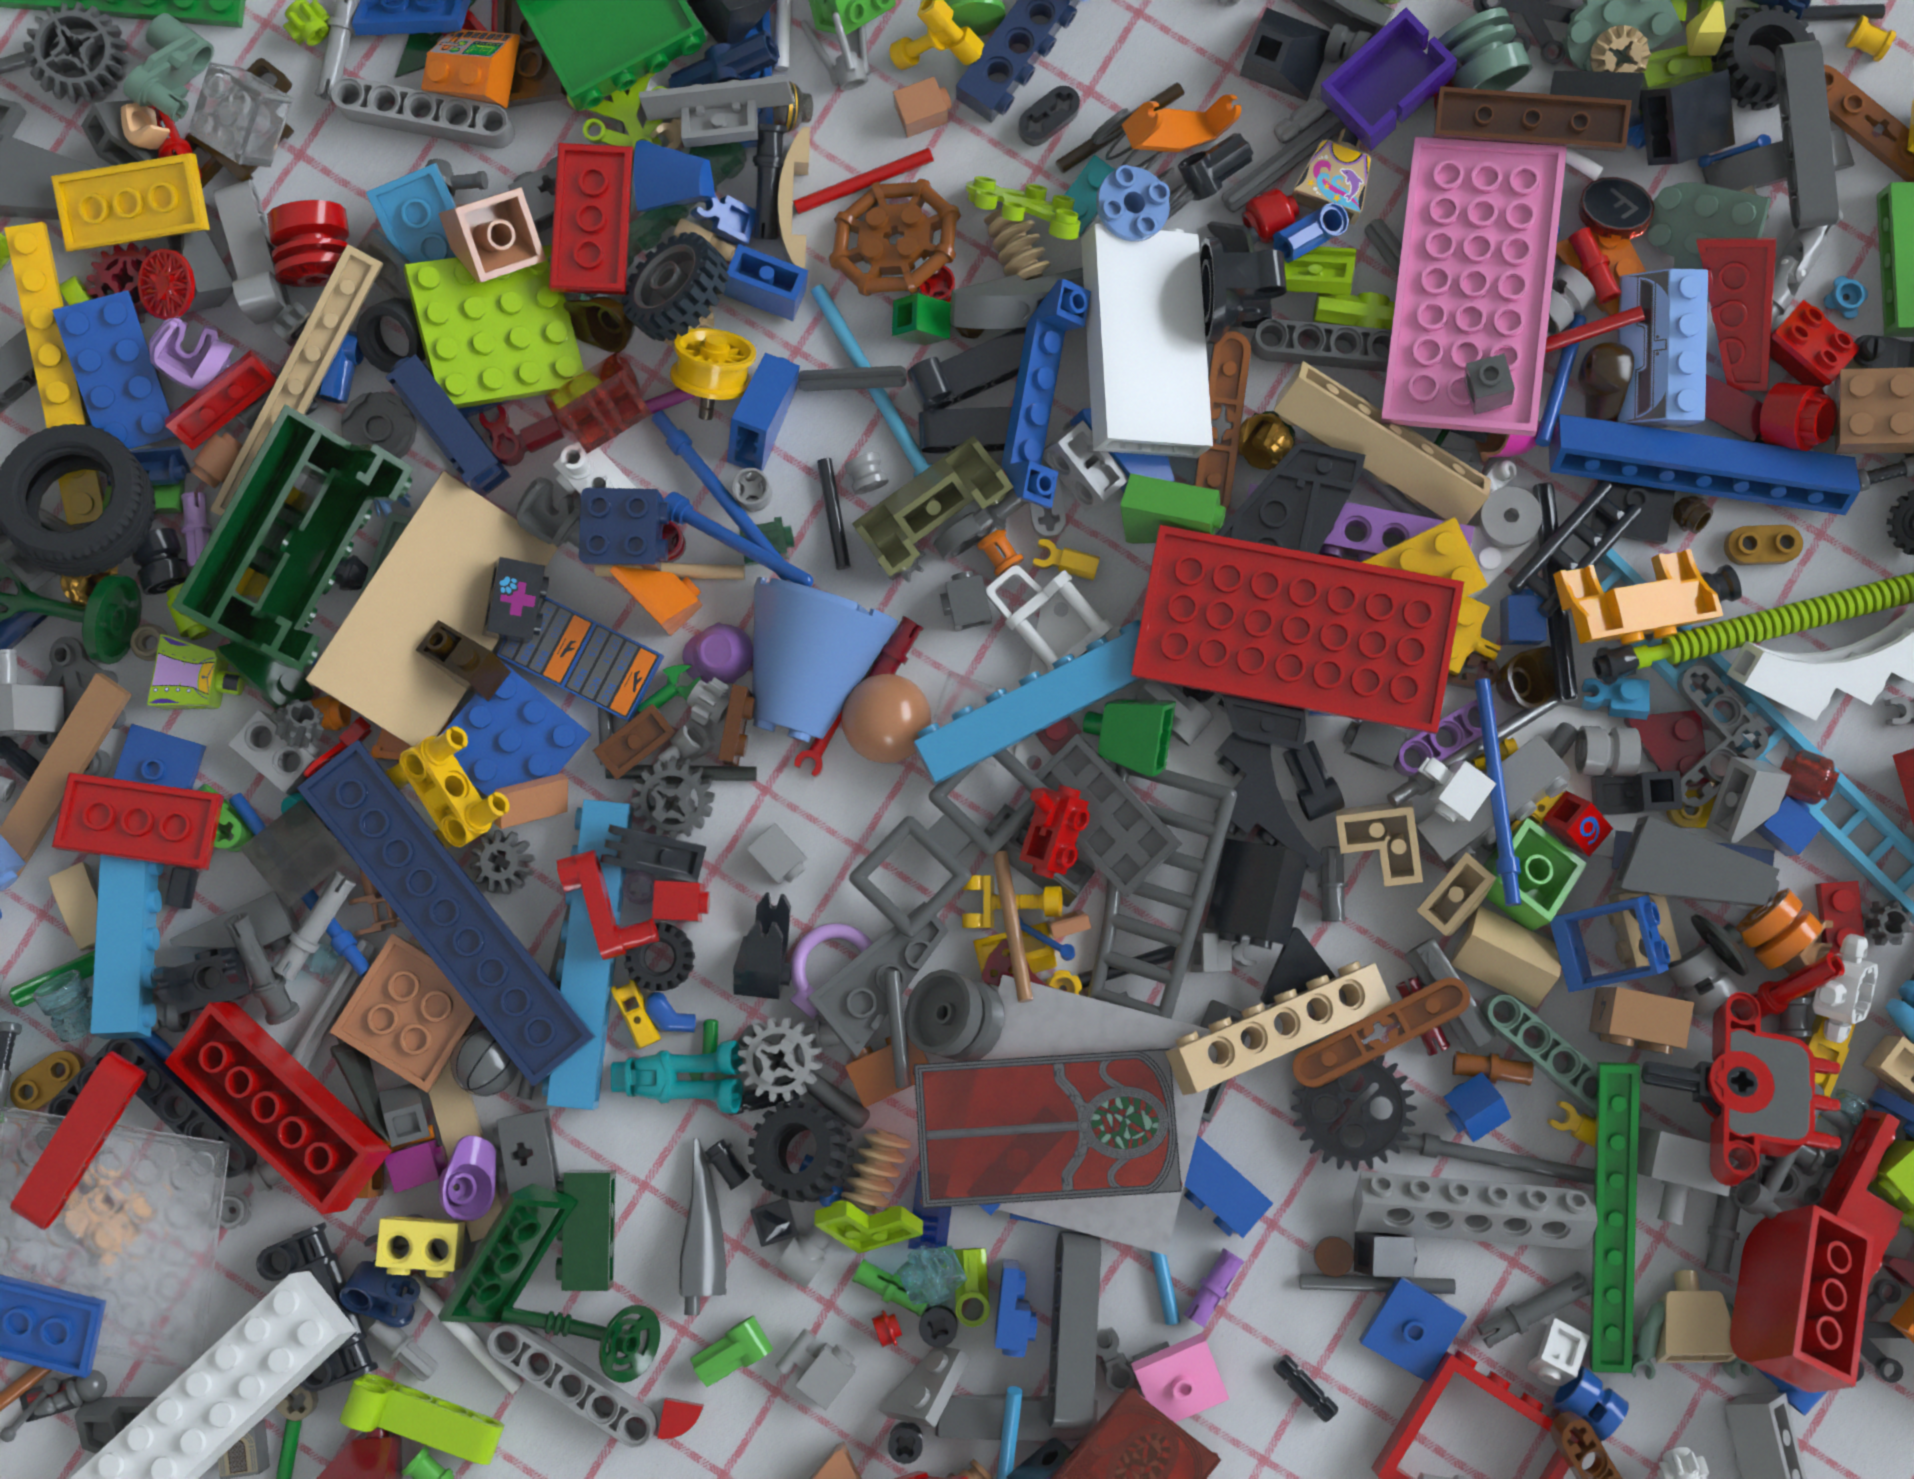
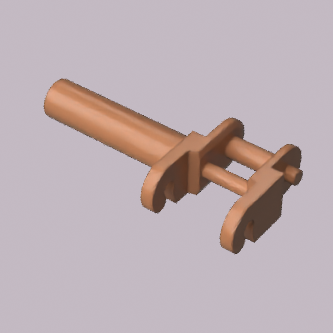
(373, 898)

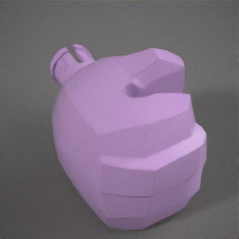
(186, 368)

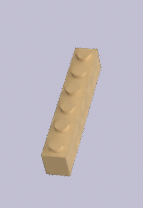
(1392, 451)

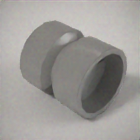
(1569, 296)
(1615, 751)
(1696, 967)

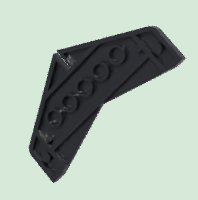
(1294, 512)

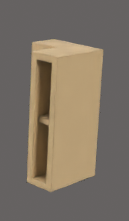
(1508, 957)

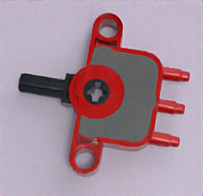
(1754, 1090)

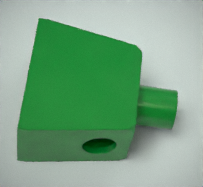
(1134, 733)

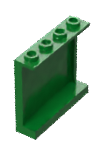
(610, 42)

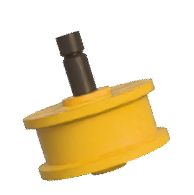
(712, 366)

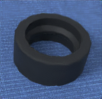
(371, 340)

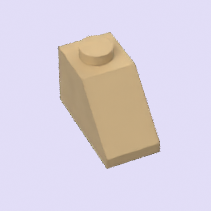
(1457, 895)

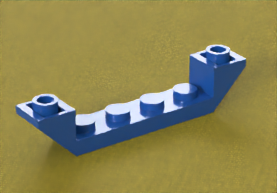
(1059, 312)

